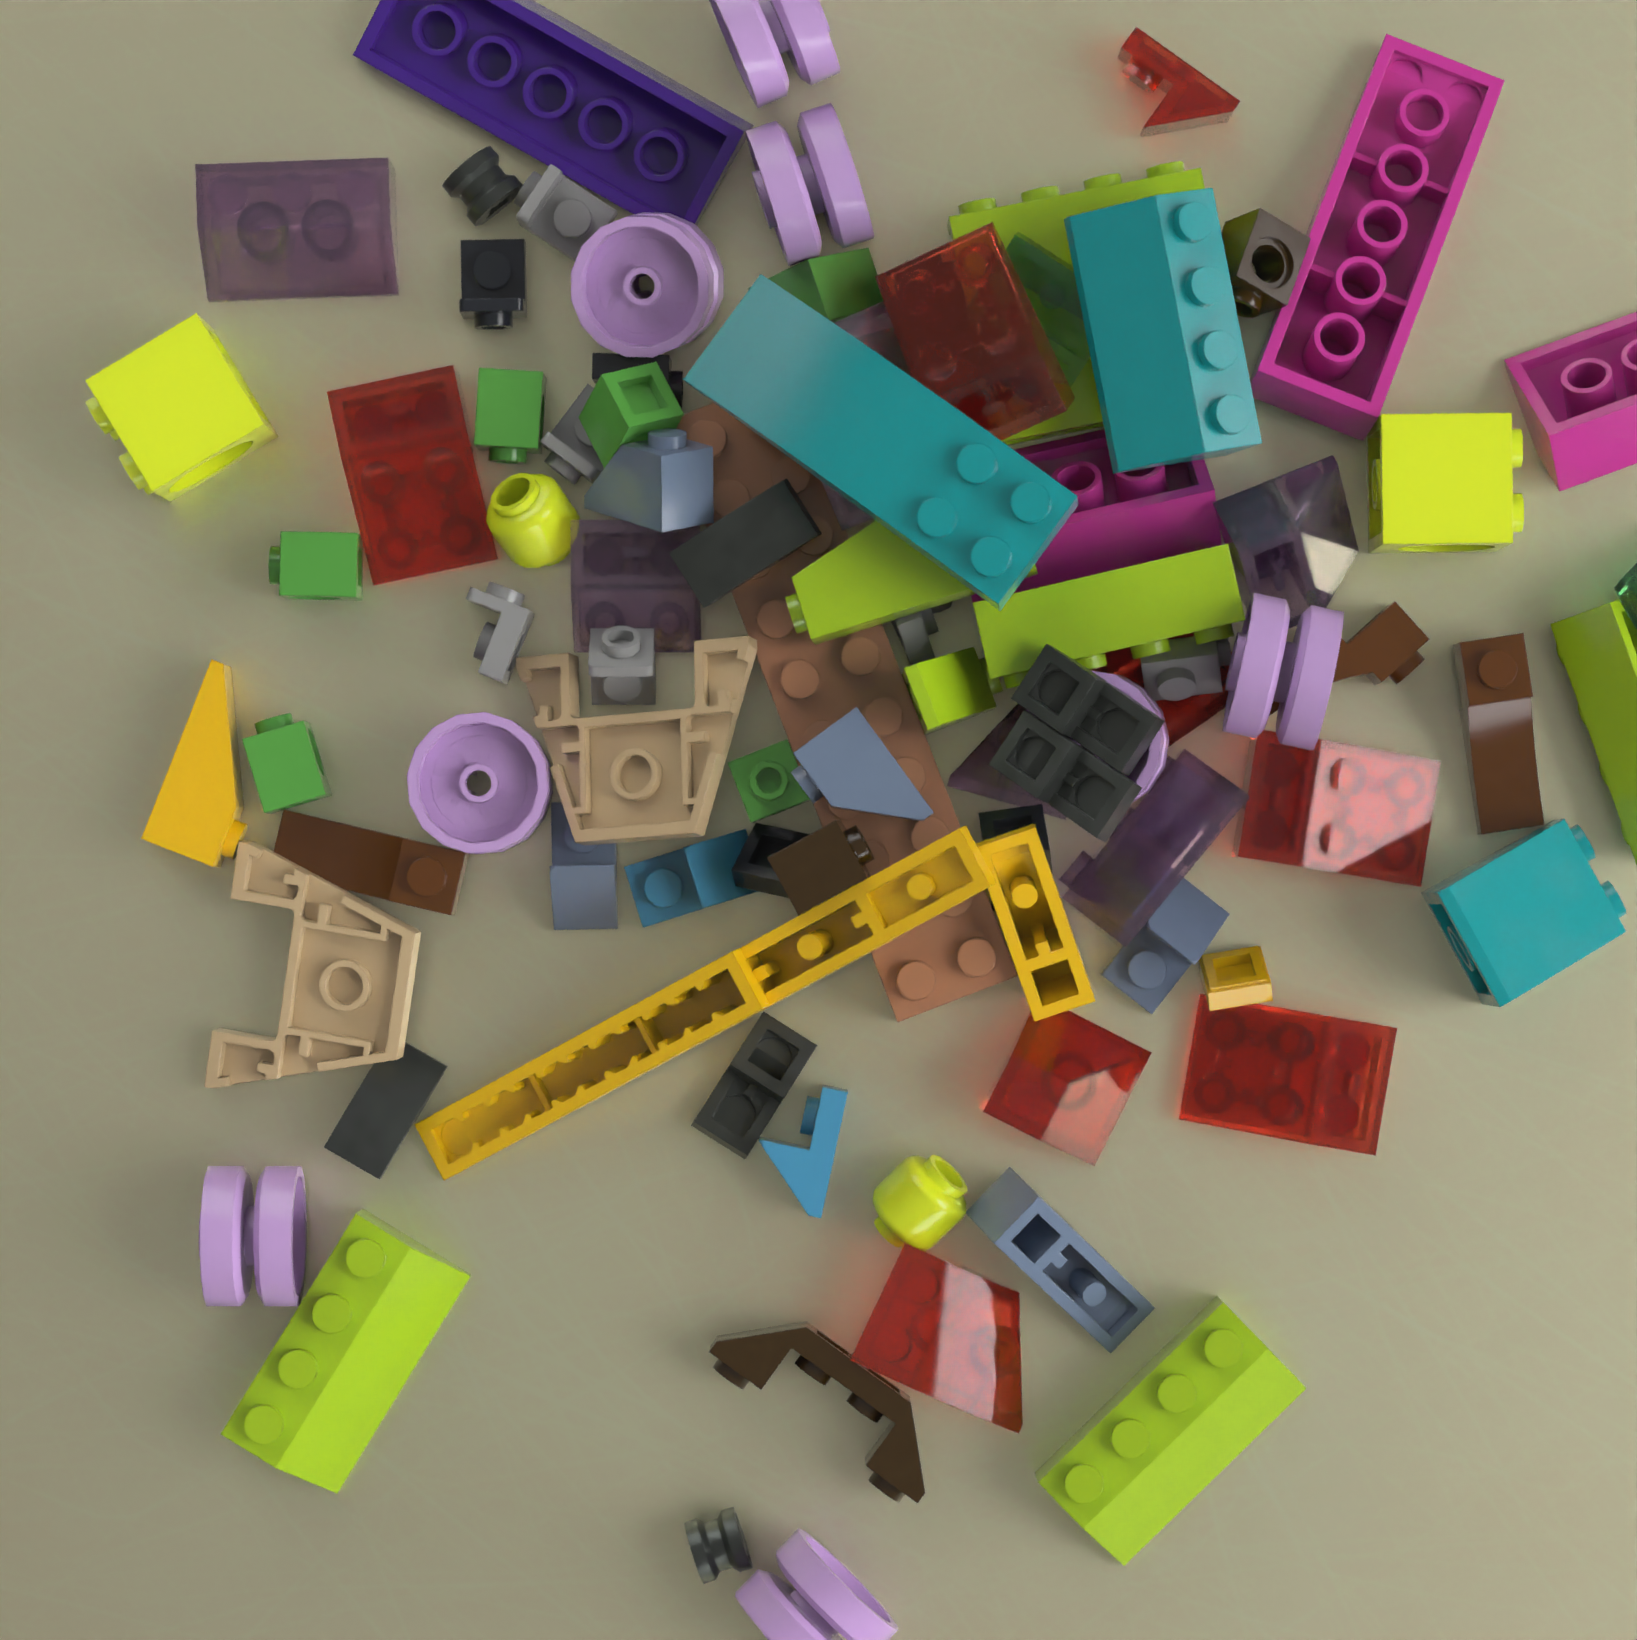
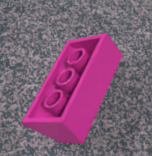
(1581, 401)
(1120, 515)

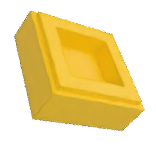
(1235, 978)

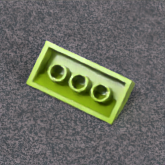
(1112, 612)
(1602, 667)
(346, 1353)
(1169, 1431)

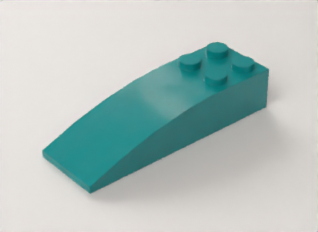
(883, 441)

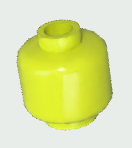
(531, 520)
(919, 1202)

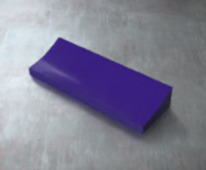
(561, 98)

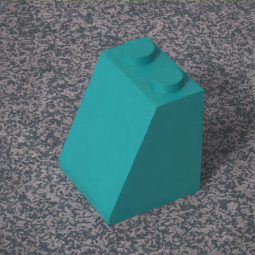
(1526, 912)

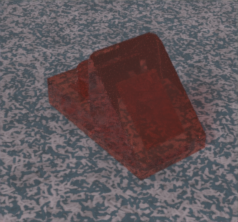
(1190, 96)

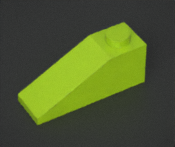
(950, 689)

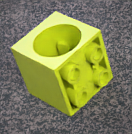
(178, 410)
(1443, 483)

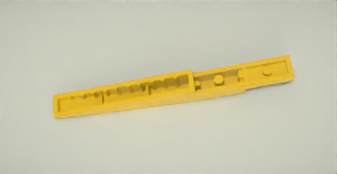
(706, 1002)

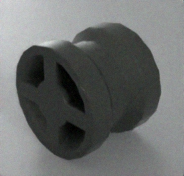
(482, 186)
(718, 1545)

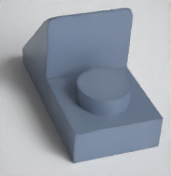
(581, 879)
(1166, 946)

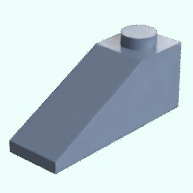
(1059, 1260)

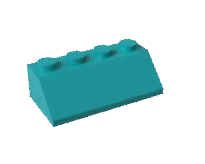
(1163, 330)

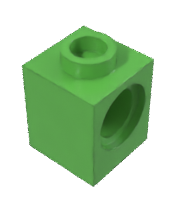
(627, 407)
(510, 414)
(318, 566)
(286, 764)
(767, 781)

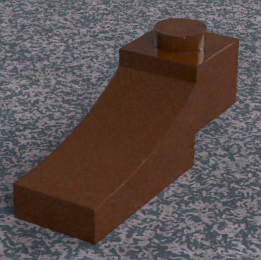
(1380, 649)
(1499, 732)
(374, 862)

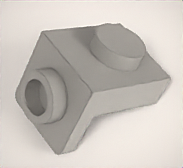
(1186, 669)

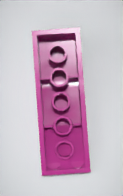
(1376, 238)

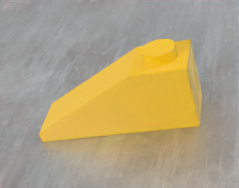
(203, 787)
(1035, 923)

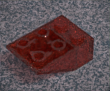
(975, 334)
(413, 474)
(1337, 809)
(1289, 1075)

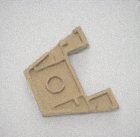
(642, 770)
(343, 978)

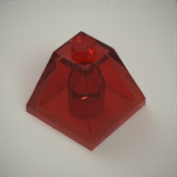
(1066, 1083)

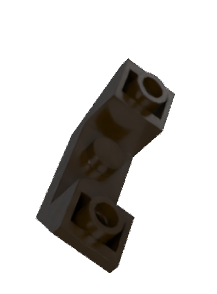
(758, 1353)

